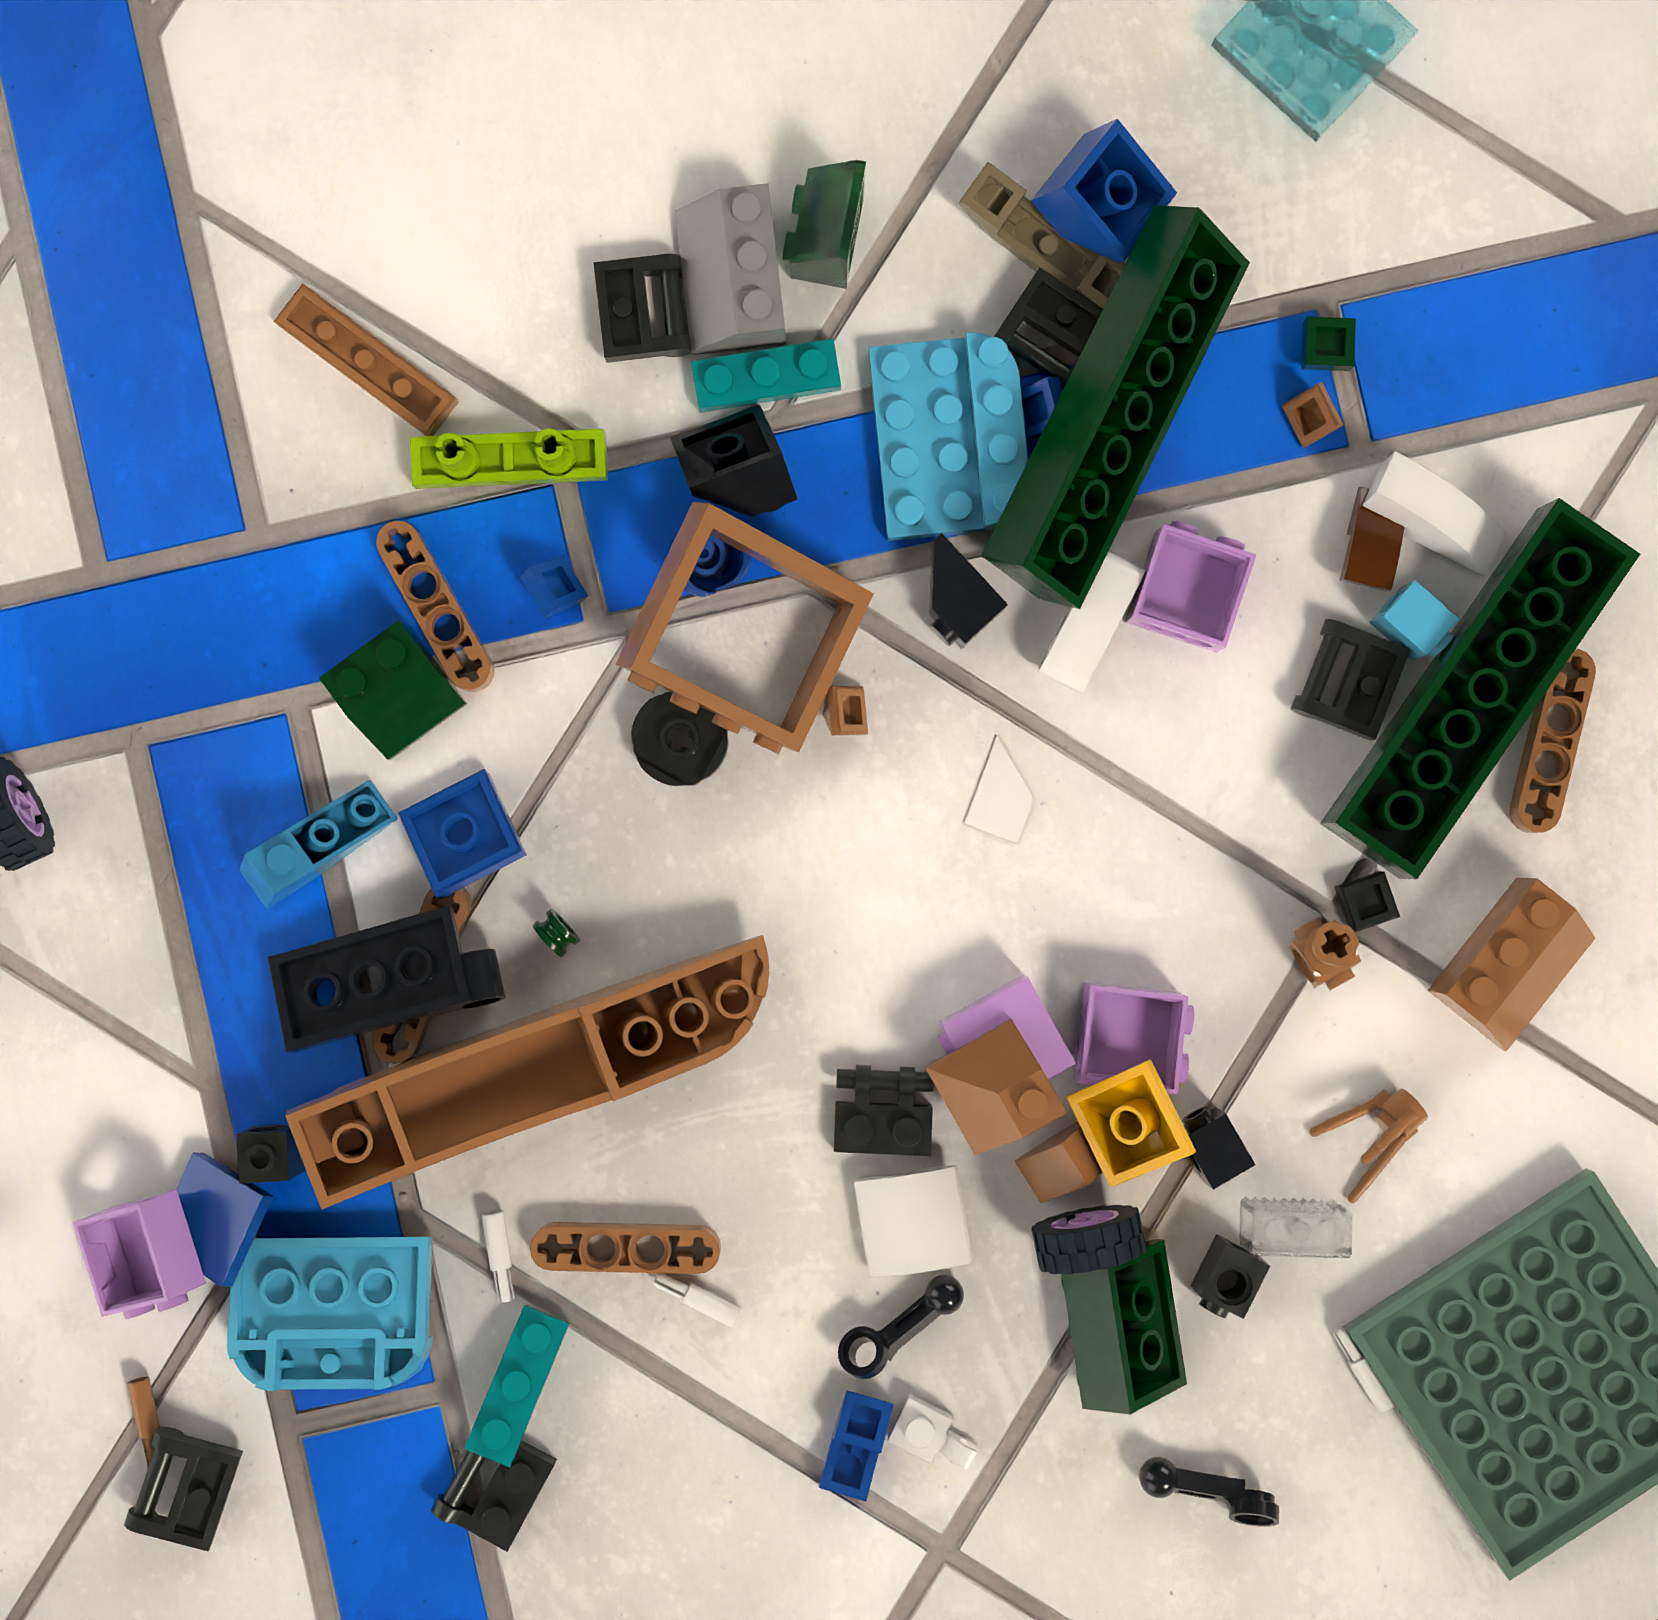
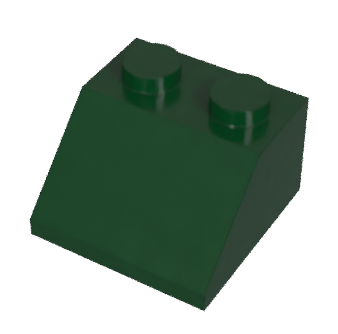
(393, 690)

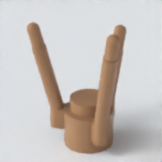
(1399, 1120)

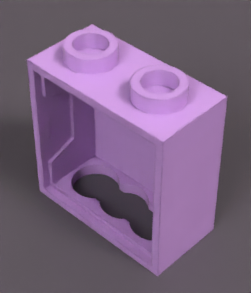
(1191, 586)
(1017, 1002)
(1129, 1027)
(140, 1255)

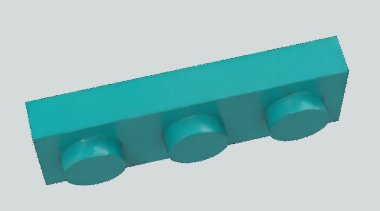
(766, 375)
(516, 1386)

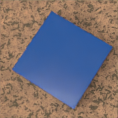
(462, 834)
(220, 1216)

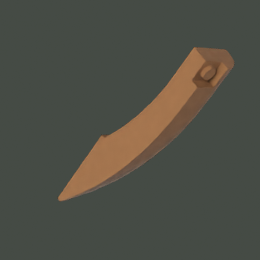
(530, 1071)

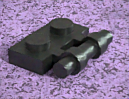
(883, 1127)

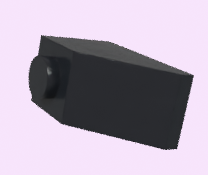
(959, 596)

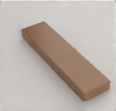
(366, 361)

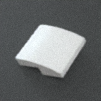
(913, 1221)

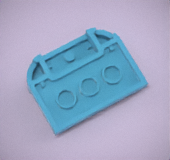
(947, 434)
(331, 1312)

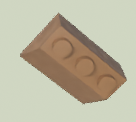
(1513, 961)

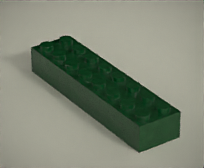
(1117, 406)
(1480, 689)

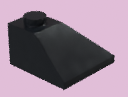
(736, 463)

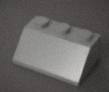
(731, 271)

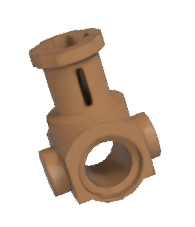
(1326, 952)

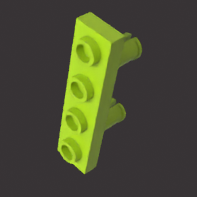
(508, 458)

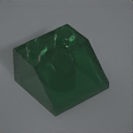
(826, 224)

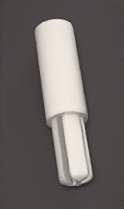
(498, 1253)
(699, 1299)
(1363, 1372)

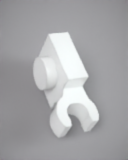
(925, 1431)

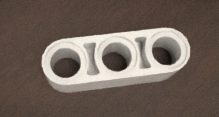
(1088, 630)

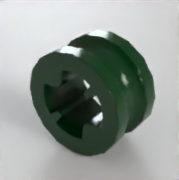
(556, 933)

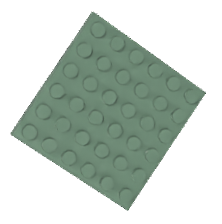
(1530, 1371)

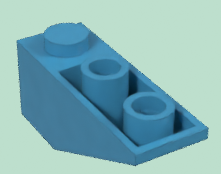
(315, 843)

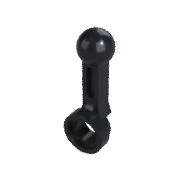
(942, 1297)
(1245, 1506)

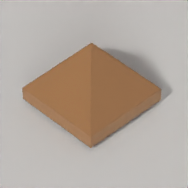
(1312, 415)
(845, 710)

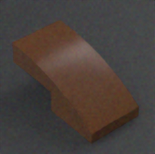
(1372, 547)

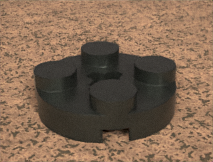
(654, 750)

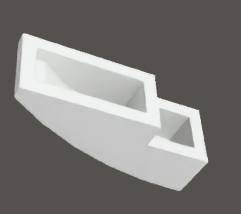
(1435, 513)

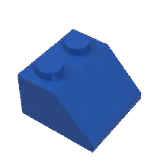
(1103, 192)

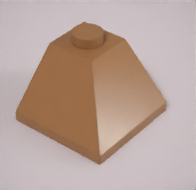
(996, 1089)

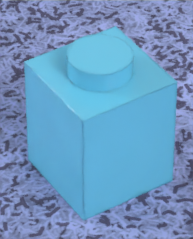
(1416, 621)

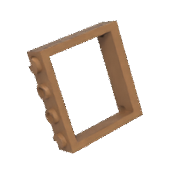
(698, 525)

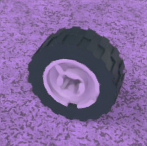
(23, 820)
(1089, 1239)

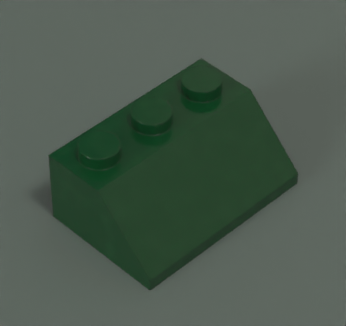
(1125, 1333)

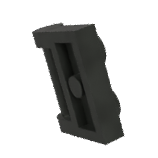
(626, 311)
(1057, 314)
(1365, 685)
(199, 1495)
(504, 1500)

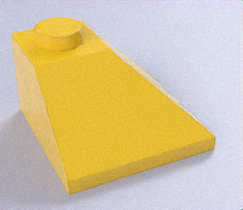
(1131, 1123)

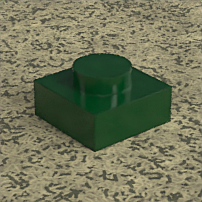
(1328, 343)

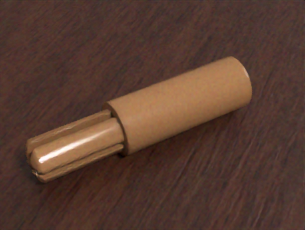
(144, 1412)

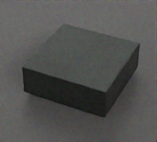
(1367, 901)

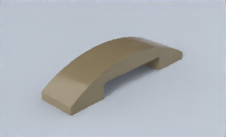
(1018, 225)

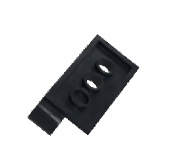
(419, 972)

